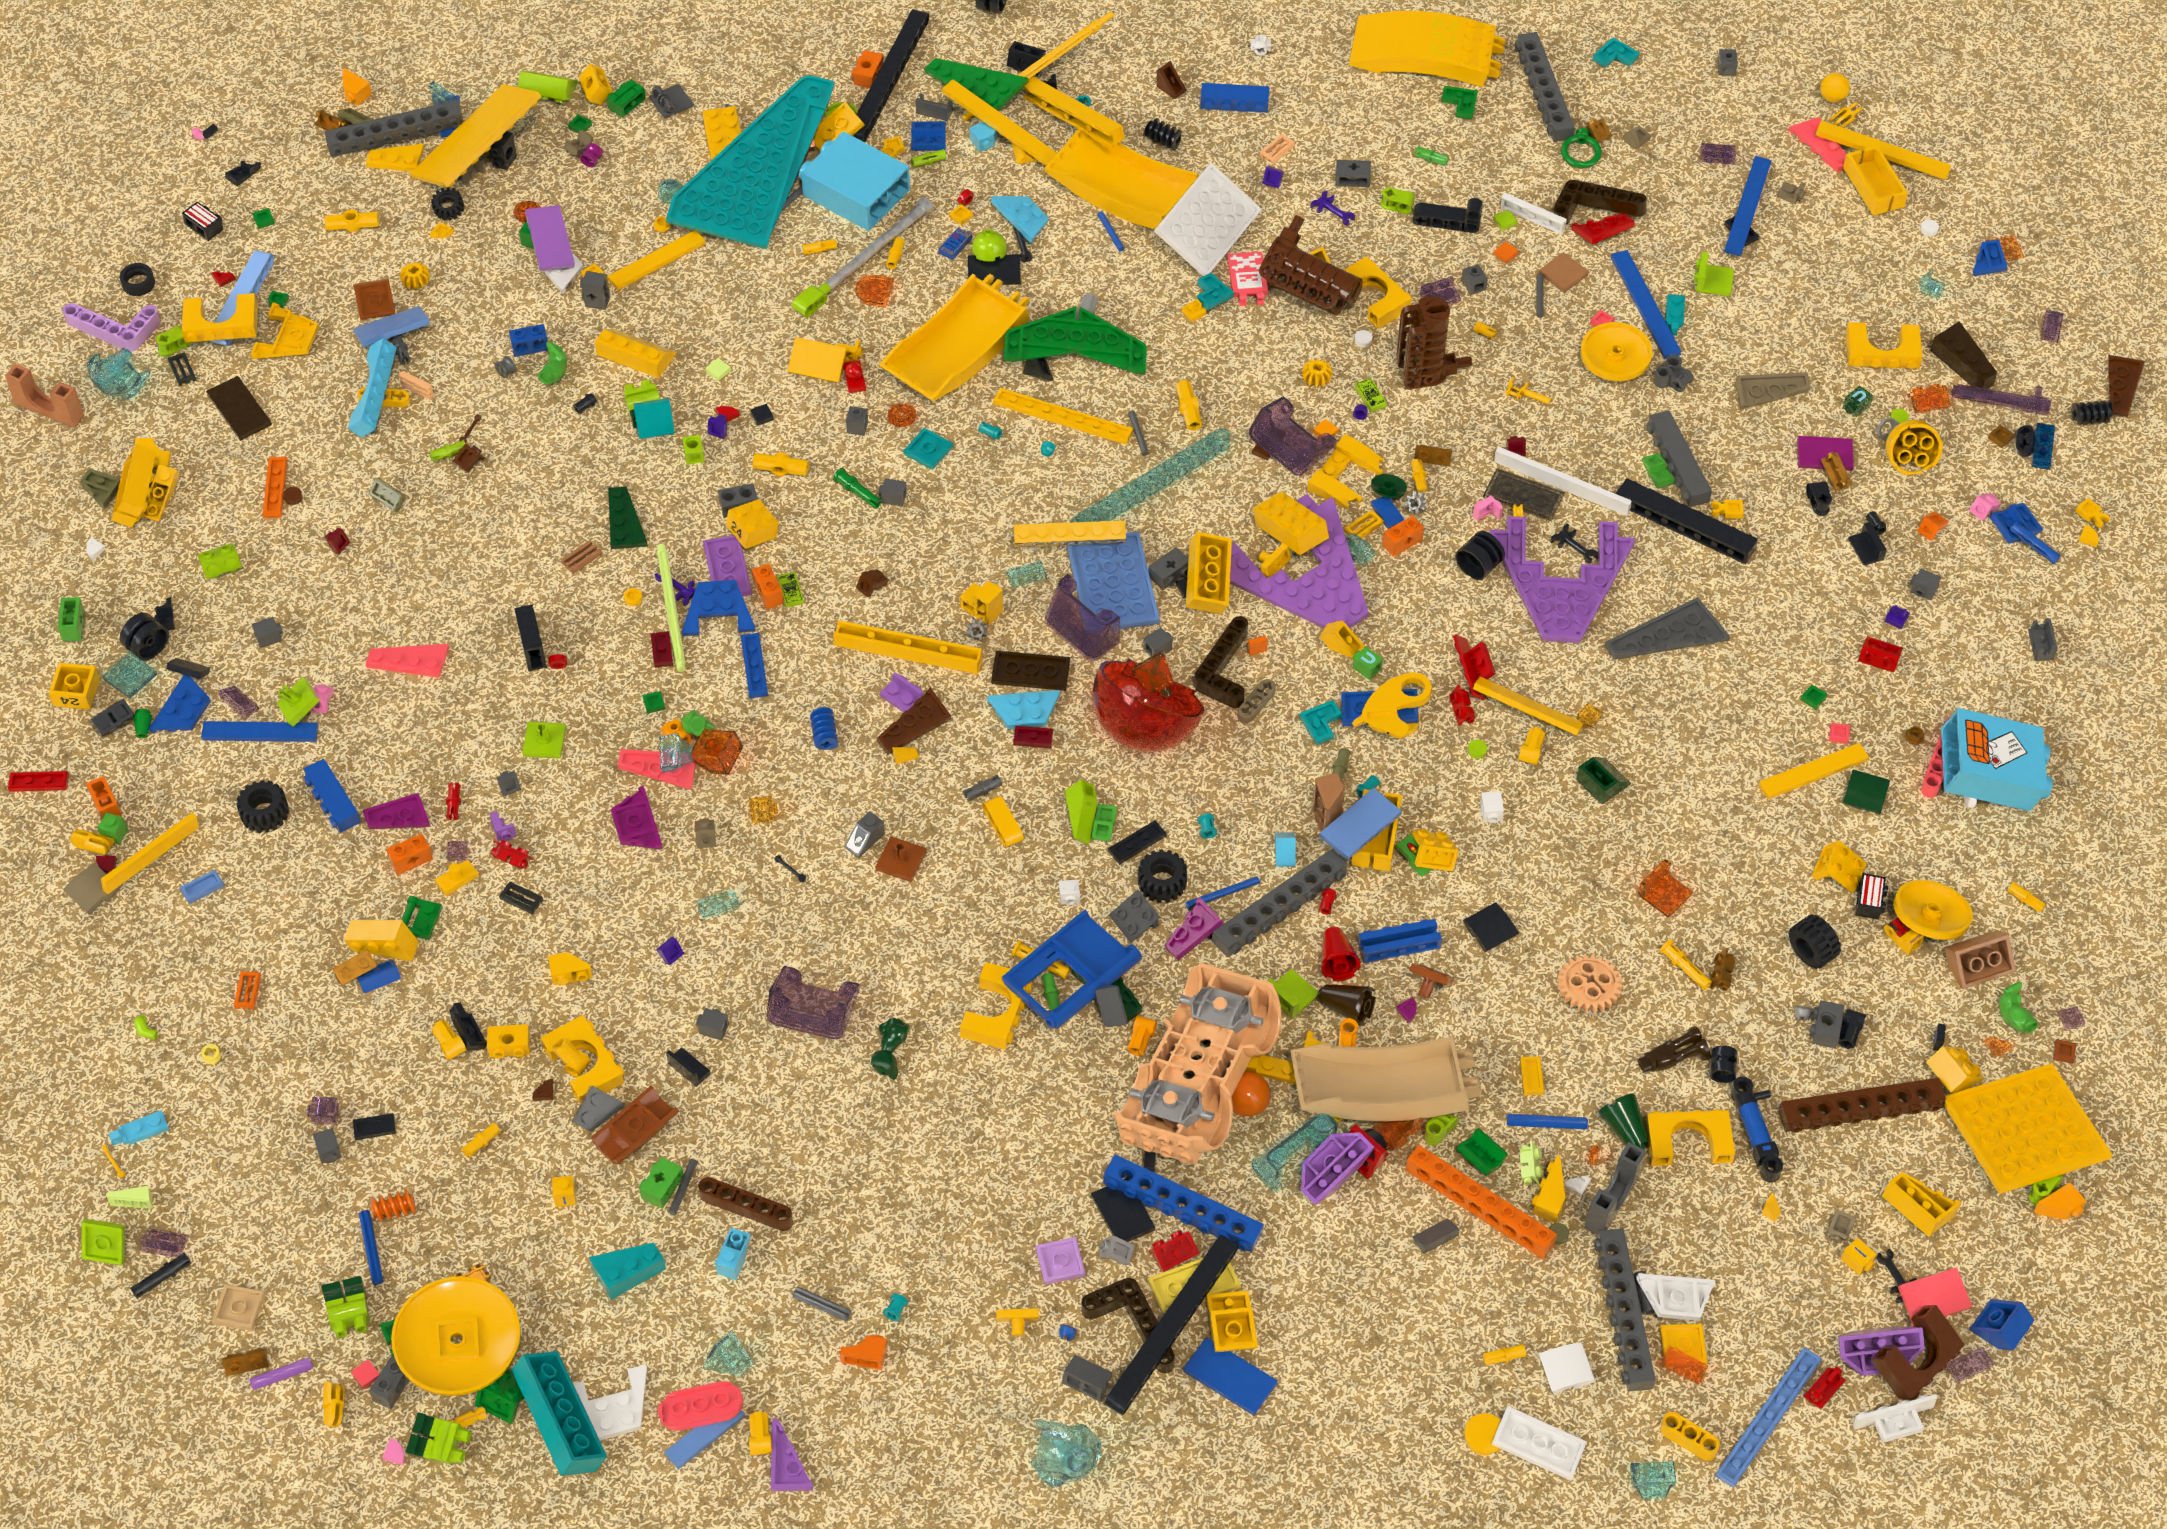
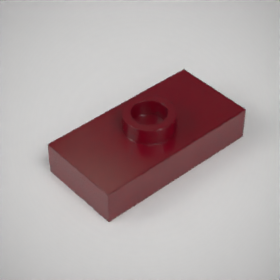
(661, 649)
(1033, 736)

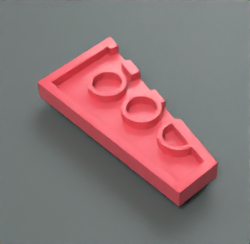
(1829, 150)
(418, 660)
(648, 765)

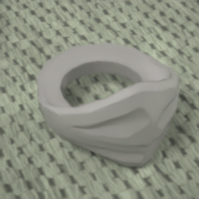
(1893, 422)

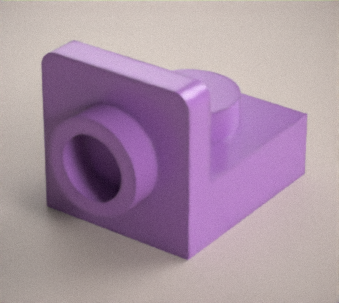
(502, 831)

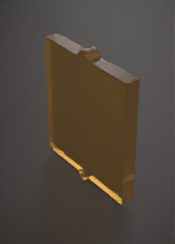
(2010, 248)

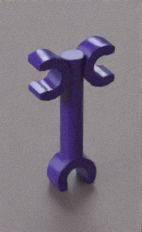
(1325, 202)
(684, 592)

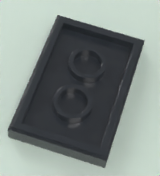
(1002, 269)
(1123, 1215)

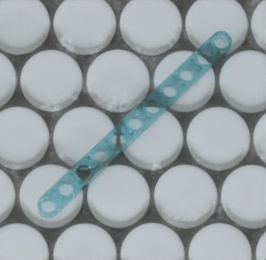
(1157, 478)

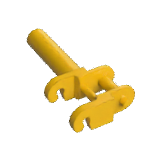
(1525, 392)

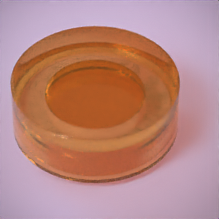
(1594, 1155)

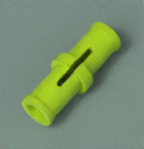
(920, 160)
(446, 451)

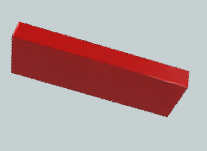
(38, 781)

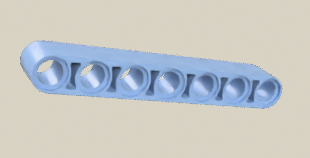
(248, 282)

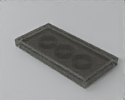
(1514, 489)

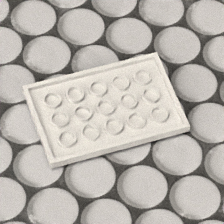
(1207, 220)

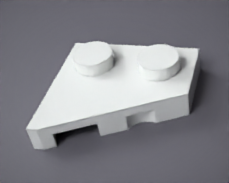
(564, 276)

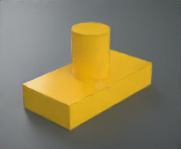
(1274, 562)
(456, 877)
(1017, 1318)

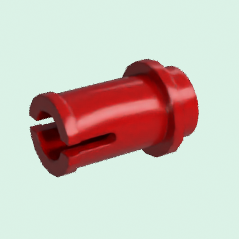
(1329, 896)

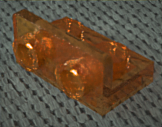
(1930, 398)

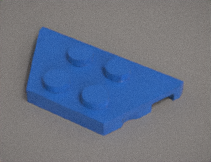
(182, 708)

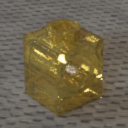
(760, 803)

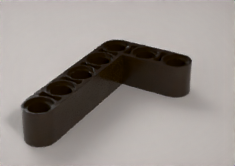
(1599, 197)
(1208, 678)
(1129, 1301)

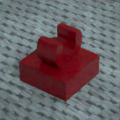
(1516, 445)
(337, 540)

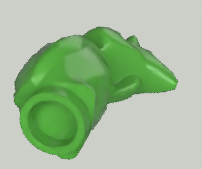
(556, 367)
(695, 723)
(2012, 1012)

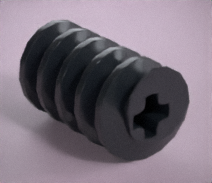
(1163, 133)
(2092, 411)

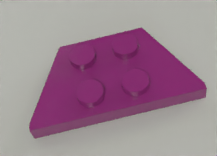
(636, 822)

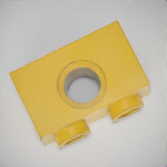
(595, 84)
(499, 1035)

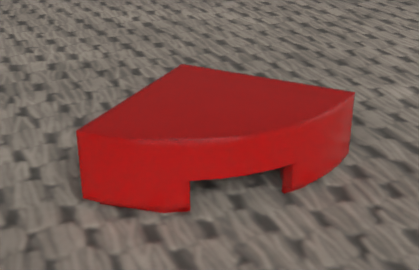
(222, 278)
(730, 412)

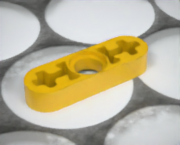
(396, 402)

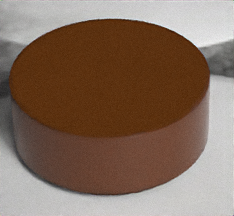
(293, 495)

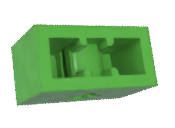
(71, 619)
(661, 1182)

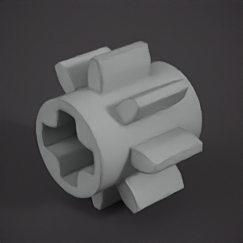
(1421, 501)
(975, 634)

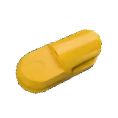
(1846, 115)
(92, 842)
(333, 1403)

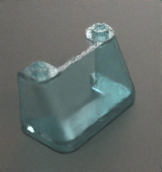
(1271, 1160)

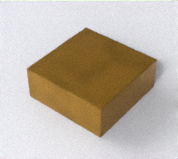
(2001, 436)

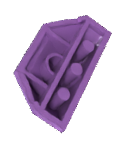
(1333, 1164)
(1860, 1346)

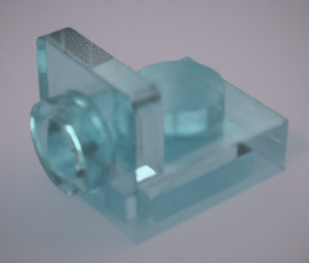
(1931, 286)

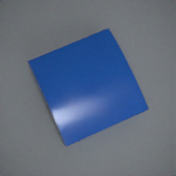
(928, 135)
(2017, 512)

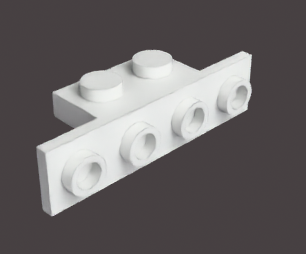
(1896, 1420)

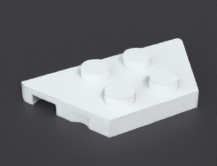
(1675, 1295)

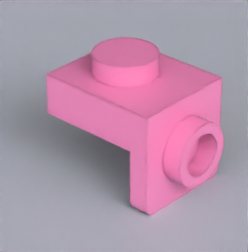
(1984, 505)
(1487, 506)
(324, 694)

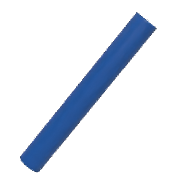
(1111, 231)

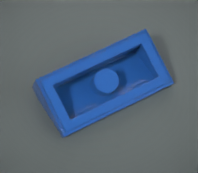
(380, 976)

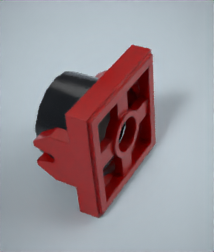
(1379, 1153)

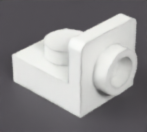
(1069, 892)

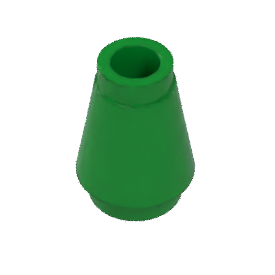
(142, 721)

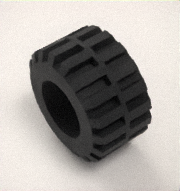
(264, 818)
(1158, 888)
(1814, 941)

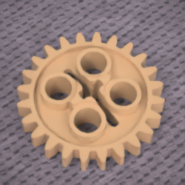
(1589, 983)

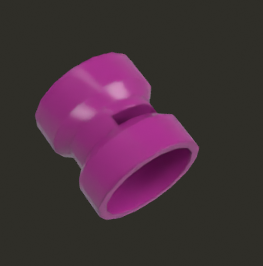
(590, 156)

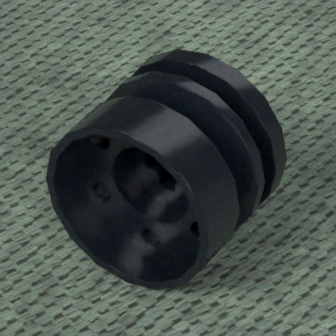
(1480, 555)

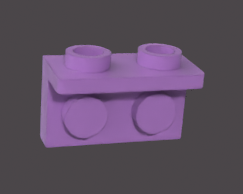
(901, 692)

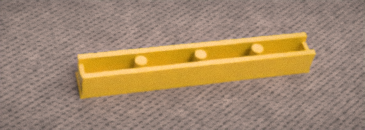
(1073, 112)
(908, 647)

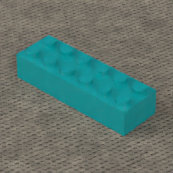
(559, 1413)

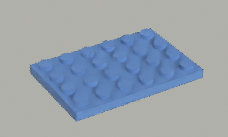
(1115, 580)

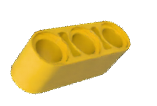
(1003, 821)
(1694, 1445)

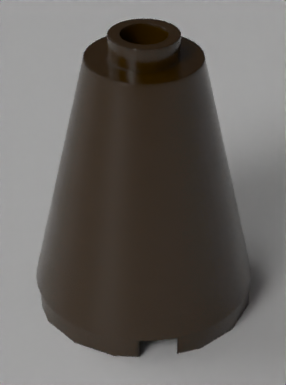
(1349, 1001)

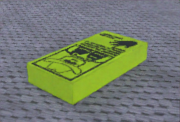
(1370, 395)
(790, 589)

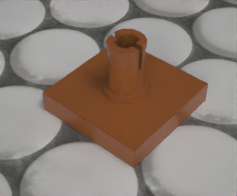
(374, 298)
(900, 859)
(1430, 977)

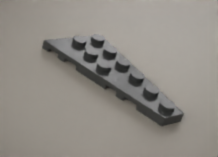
(1676, 629)

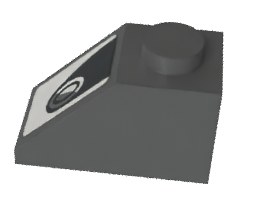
(865, 834)

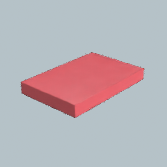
(1940, 1289)

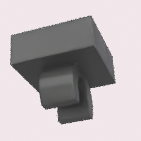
(508, 783)

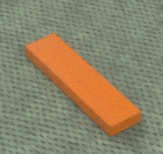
(275, 487)

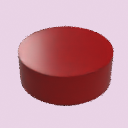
(965, 197)
(557, 661)

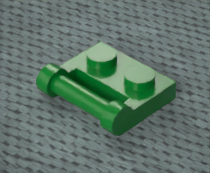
(425, 919)

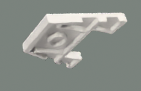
(617, 1412)

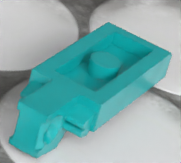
(1675, 312)

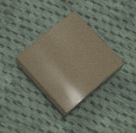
(87, 889)

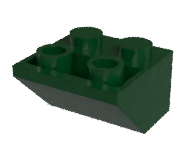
(1601, 779)

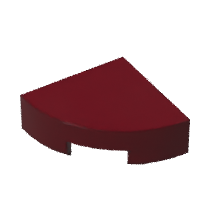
(106, 863)

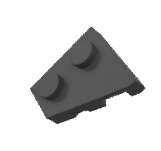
(596, 1109)

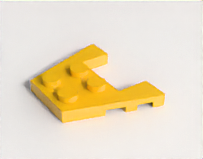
(293, 338)

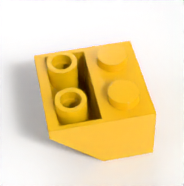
(1955, 1069)

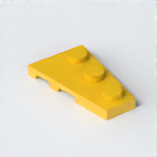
(396, 158)

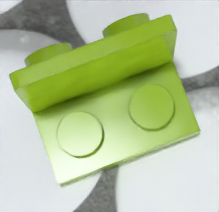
(1294, 993)

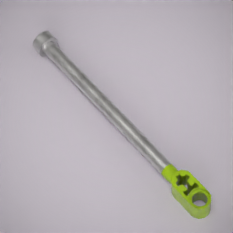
(813, 297)

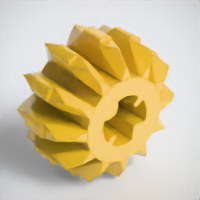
(414, 275)
(1317, 372)

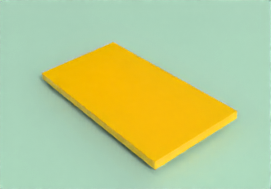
(475, 135)

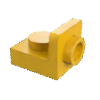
(853, 352)

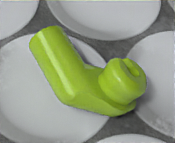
(142, 1030)

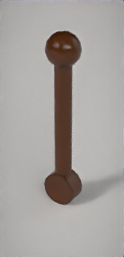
(477, 418)

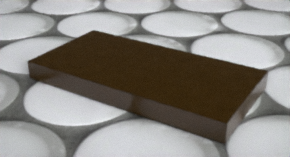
(238, 408)
(1030, 670)

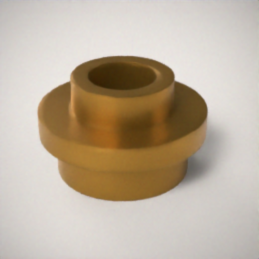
(1916, 731)

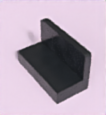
(1868, 545)
(688, 1066)

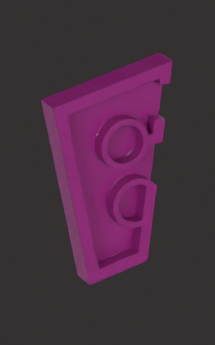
(399, 813)

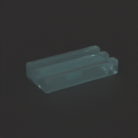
(1025, 572)
(720, 906)

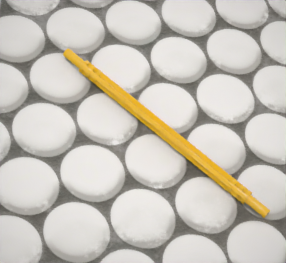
(1060, 50)

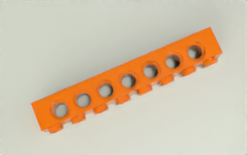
(1481, 1202)

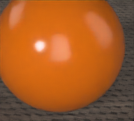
(1251, 1095)

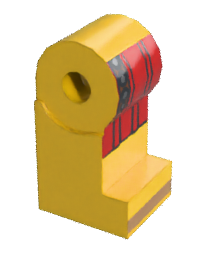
(1903, 936)

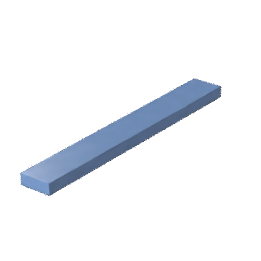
(1768, 1417)

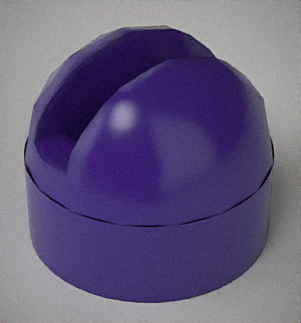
(1360, 412)

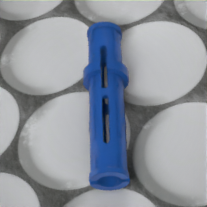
(2038, 545)

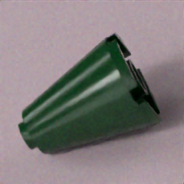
(1626, 1120)

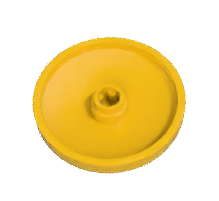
(1616, 351)
(1933, 909)

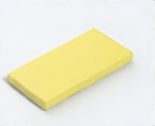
(1170, 1283)

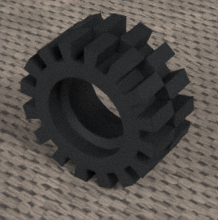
(443, 196)

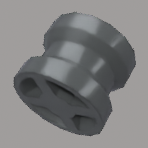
(505, 366)

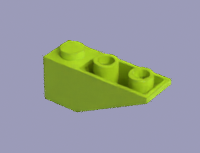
(1082, 807)

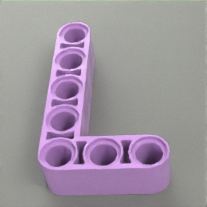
(112, 332)

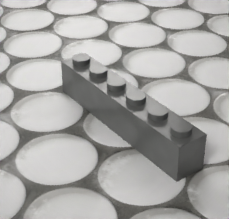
(1679, 458)

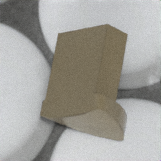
(1636, 137)

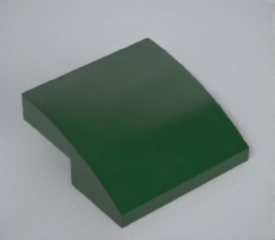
(1866, 792)

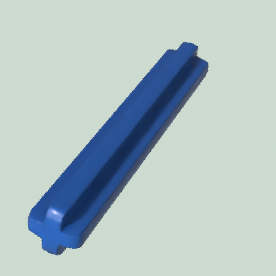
(1547, 1121)
(371, 1247)

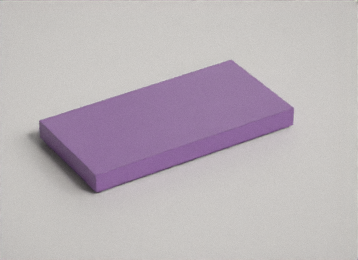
(549, 238)
(727, 562)

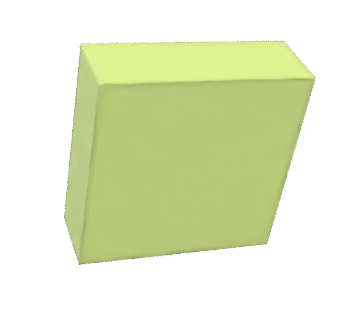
(718, 369)

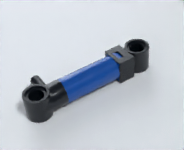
(1765, 1150)

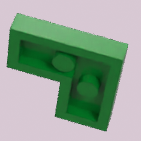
(1463, 98)

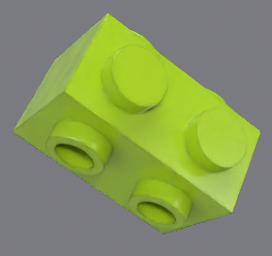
(219, 561)

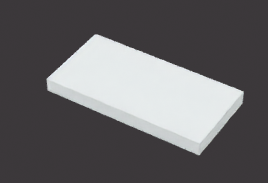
(1539, 1443)

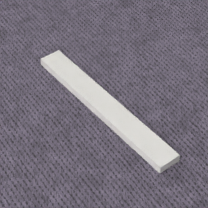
(1562, 481)

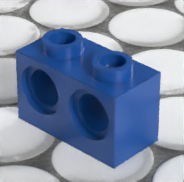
(528, 340)

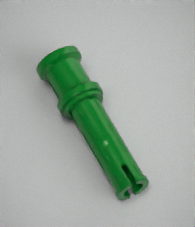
(851, 484)

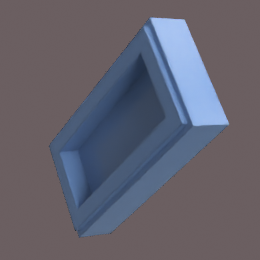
(201, 886)

